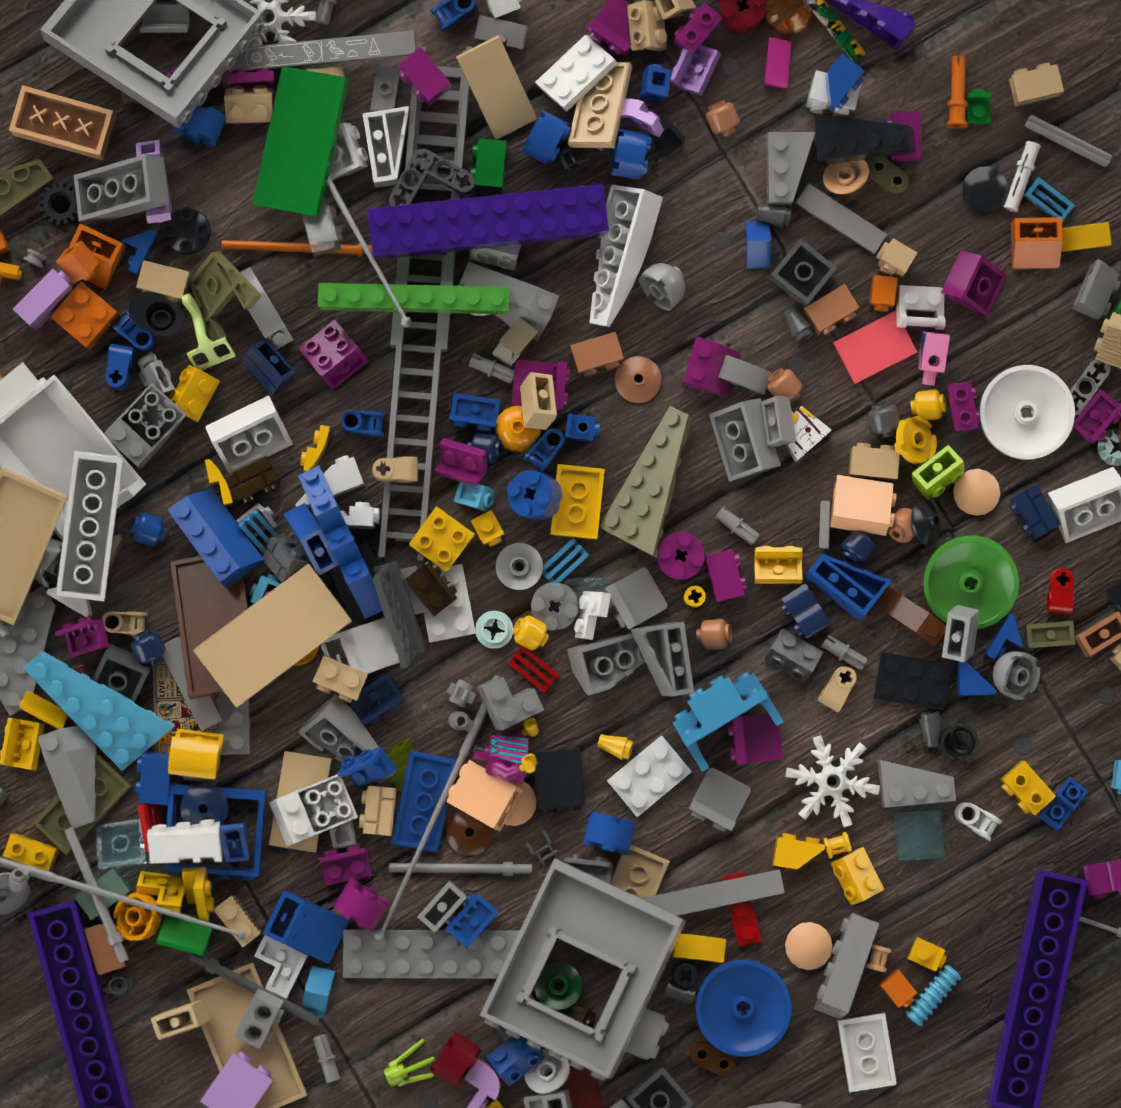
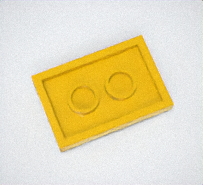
(580, 502)

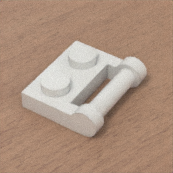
(920, 299)

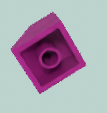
(974, 282)
(705, 367)

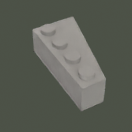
(846, 966)

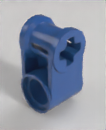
(453, 13)
(132, 333)
(119, 362)
(365, 423)
(544, 450)

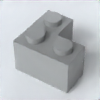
(508, 709)

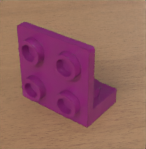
(333, 354)

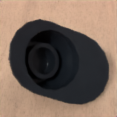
(156, 314)

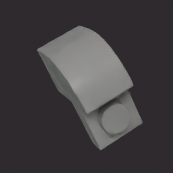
(556, 1099)

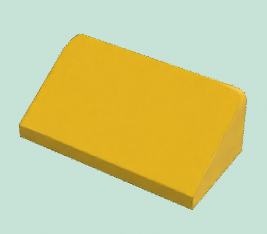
(43, 709)

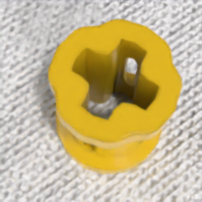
(697, 589)
(837, 845)

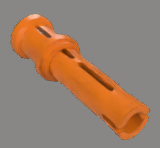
(957, 104)

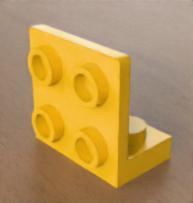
(441, 539)

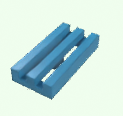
(1053, 192)
(249, 519)
(579, 548)

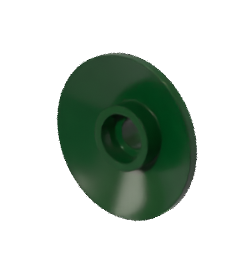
(558, 973)

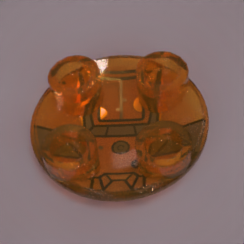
(788, 15)

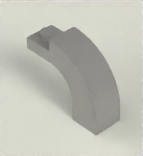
(267, 316)

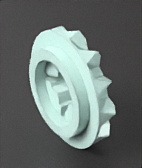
(1105, 448)
(488, 619)

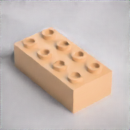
(62, 123)

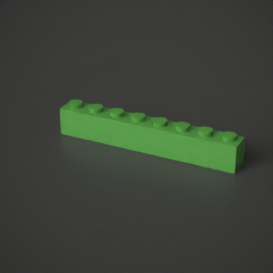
(414, 298)

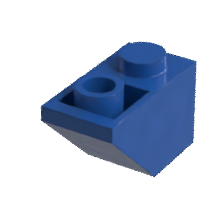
(840, 80)

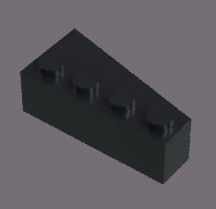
(858, 139)

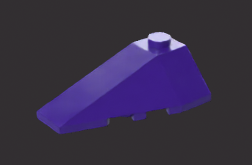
(881, 21)

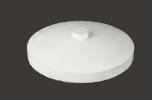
(1027, 412)

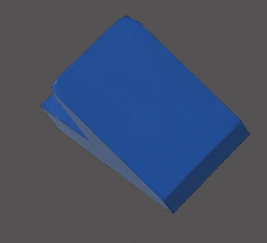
(144, 245)
(1007, 632)

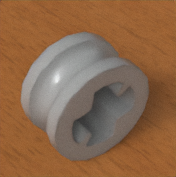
(35, 258)

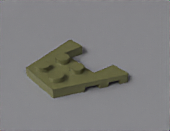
(215, 286)

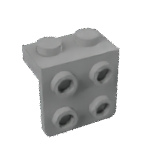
(636, 599)
(719, 799)

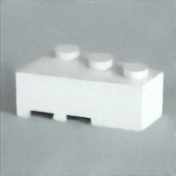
(386, 143)

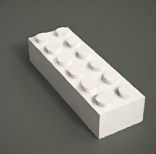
(89, 525)

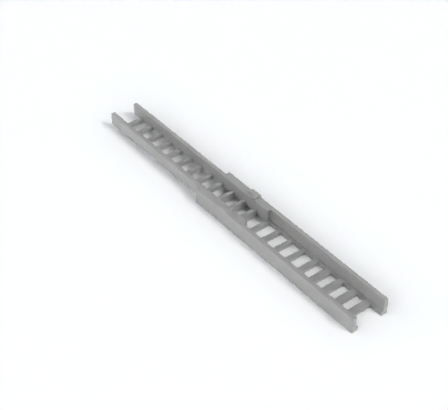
(443, 320)

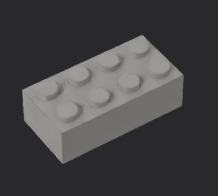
(121, 189)

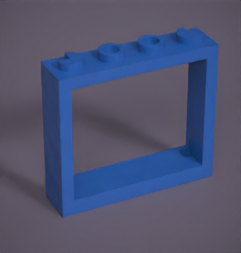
(222, 871)

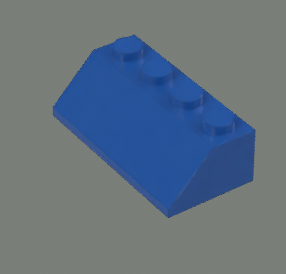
(216, 536)

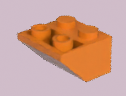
(1036, 243)
(105, 249)

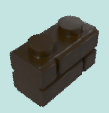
(252, 480)

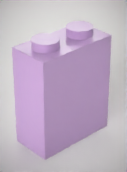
(44, 299)
(237, 1084)

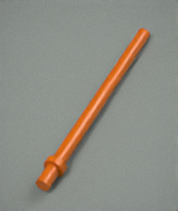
(287, 247)

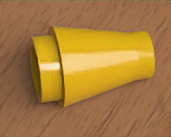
(617, 746)

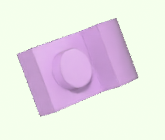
(486, 1080)

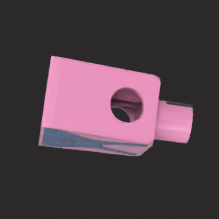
(937, 345)

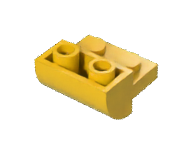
(195, 754)

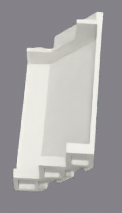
(43, 429)

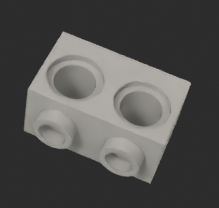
(257, 1017)

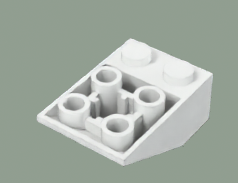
(363, 647)
(313, 810)

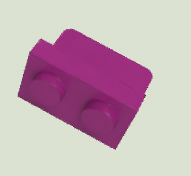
(612, 27)
(261, 76)
(557, 370)
(754, 739)

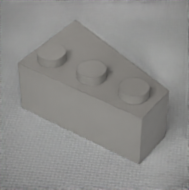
(785, 164)
(666, 656)
(912, 786)

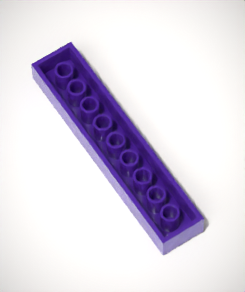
(487, 222)
(1036, 991)
(80, 1007)

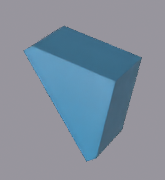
(318, 990)

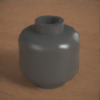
(884, 418)

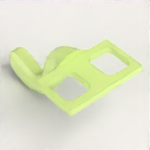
(205, 344)

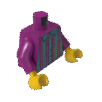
(508, 754)

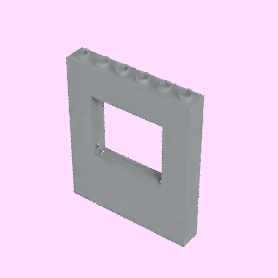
(96, 28)
(605, 925)

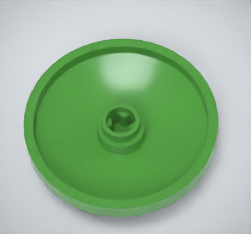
(973, 575)

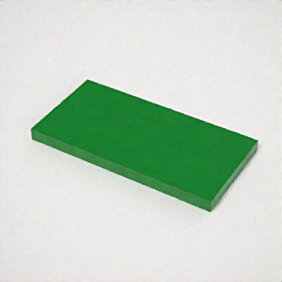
(300, 141)

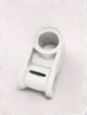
(981, 821)

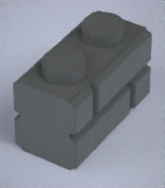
(284, 557)

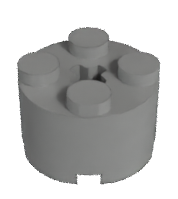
(647, 1034)

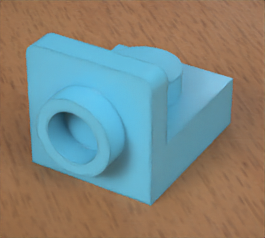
(474, 496)

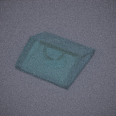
(919, 835)
(120, 844)

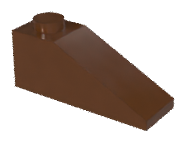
(911, 616)

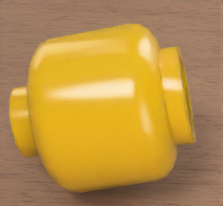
(929, 404)
(530, 632)

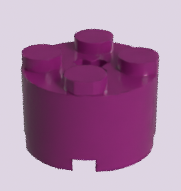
(683, 543)
(361, 905)

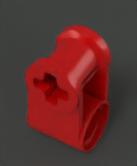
(1060, 598)

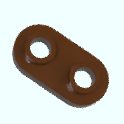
(712, 1058)

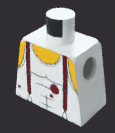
(807, 433)

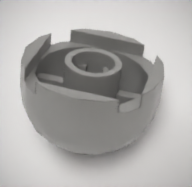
(664, 284)
(50, 564)
(1016, 674)

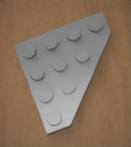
(22, 645)

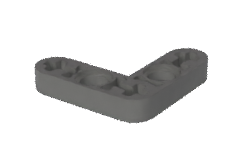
(430, 170)

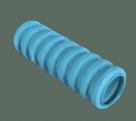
(933, 995)

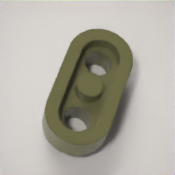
(887, 174)

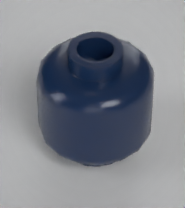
(490, 443)
(857, 547)
(148, 647)

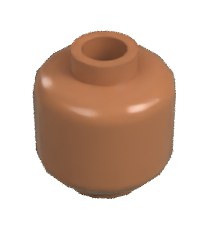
(722, 118)
(784, 384)
(902, 527)
(714, 634)

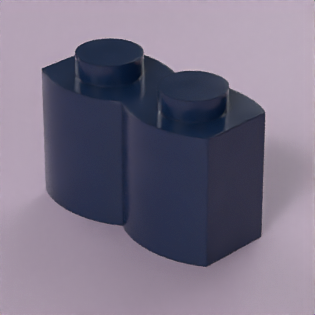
(805, 611)

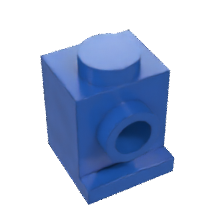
(659, 90)
(573, 431)

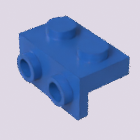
(474, 411)
(515, 1059)

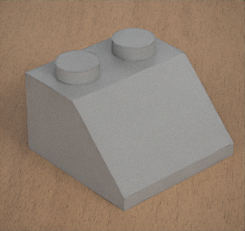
(1096, 290)

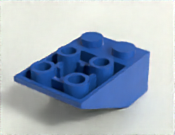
(306, 926)

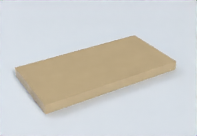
(26, 527)
(272, 635)
(226, 1008)

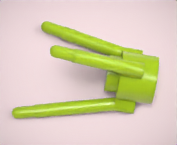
(397, 1073)

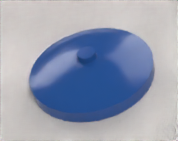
(743, 1007)

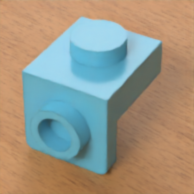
(259, 590)

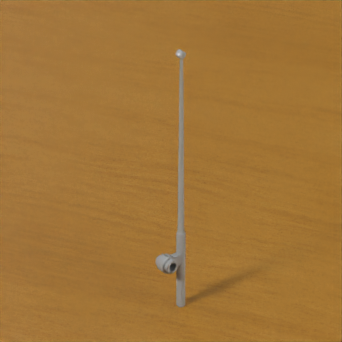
(405, 321)
(472, 728)
(19, 881)

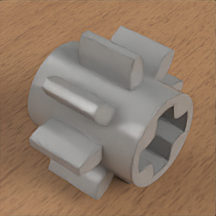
(461, 693)

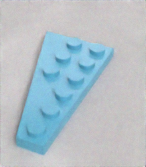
(103, 714)

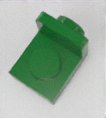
(978, 107)

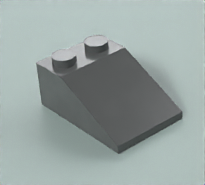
(121, 672)

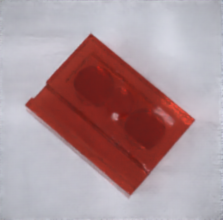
(583, 1089)

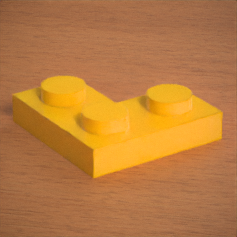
(167, 887)

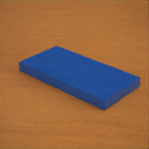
(421, 791)

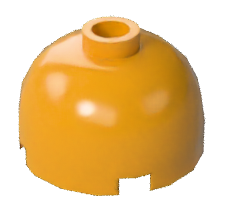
(512, 432)
(137, 922)

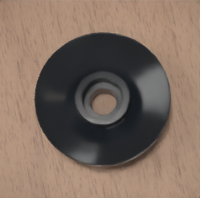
(925, 522)

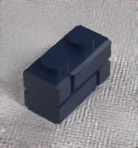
(269, 366)
(1034, 512)

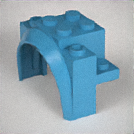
(719, 706)

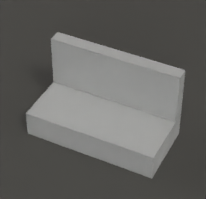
(166, 18)

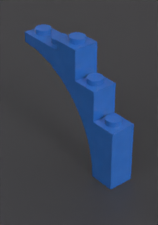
(341, 541)

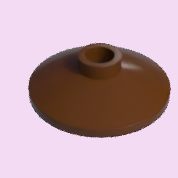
(468, 845)

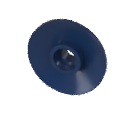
(209, 796)

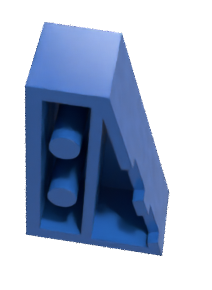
(846, 585)

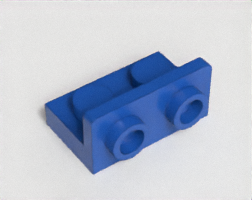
(367, 767)
(470, 920)

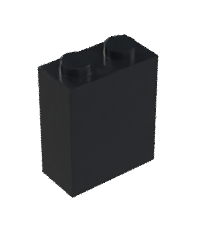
(559, 780)

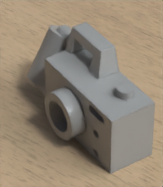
(154, 372)

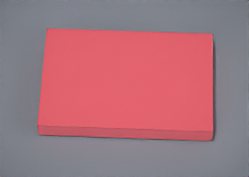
(874, 348)

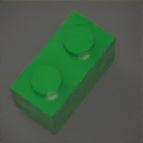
(490, 164)

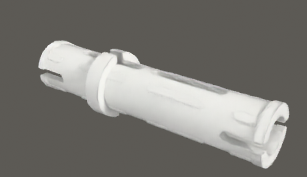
(1022, 176)

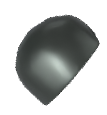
(960, 741)

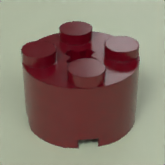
(745, 21)
(455, 1059)

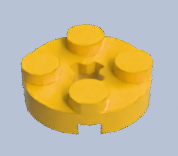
(906, 444)

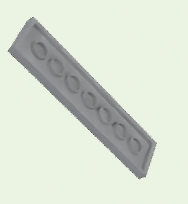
(424, 954)

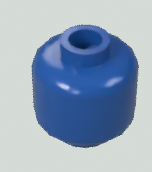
(147, 529)

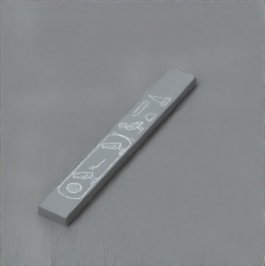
(327, 51)

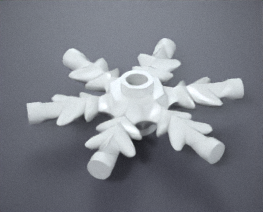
(274, 7)
(841, 784)

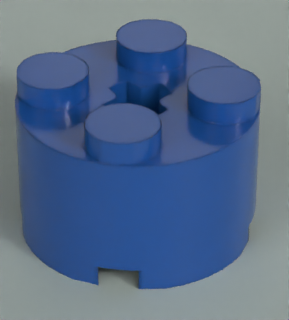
(203, 126)
(544, 138)
(629, 154)
(535, 485)
(609, 833)

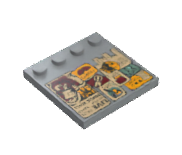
(171, 706)

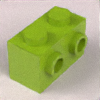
(938, 473)

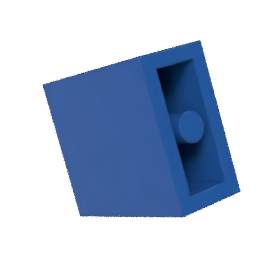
(311, 539)

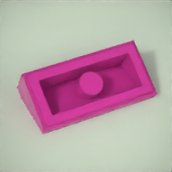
(777, 63)

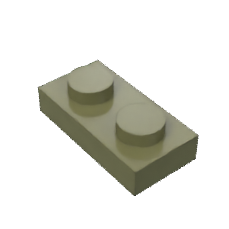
(1050, 634)

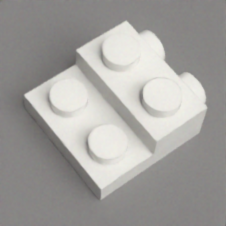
(347, 153)
(362, 516)

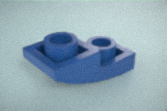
(1066, 800)

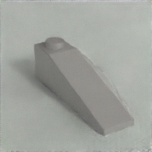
(526, 300)
(605, 662)
(338, 731)
(72, 768)

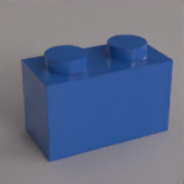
(154, 780)

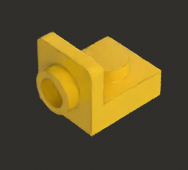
(488, 529)
(927, 954)

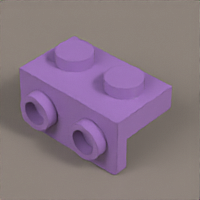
(695, 69)

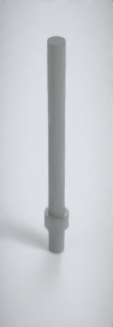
(506, 868)
(114, 938)

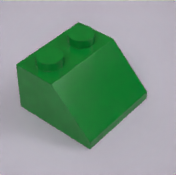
(185, 935)

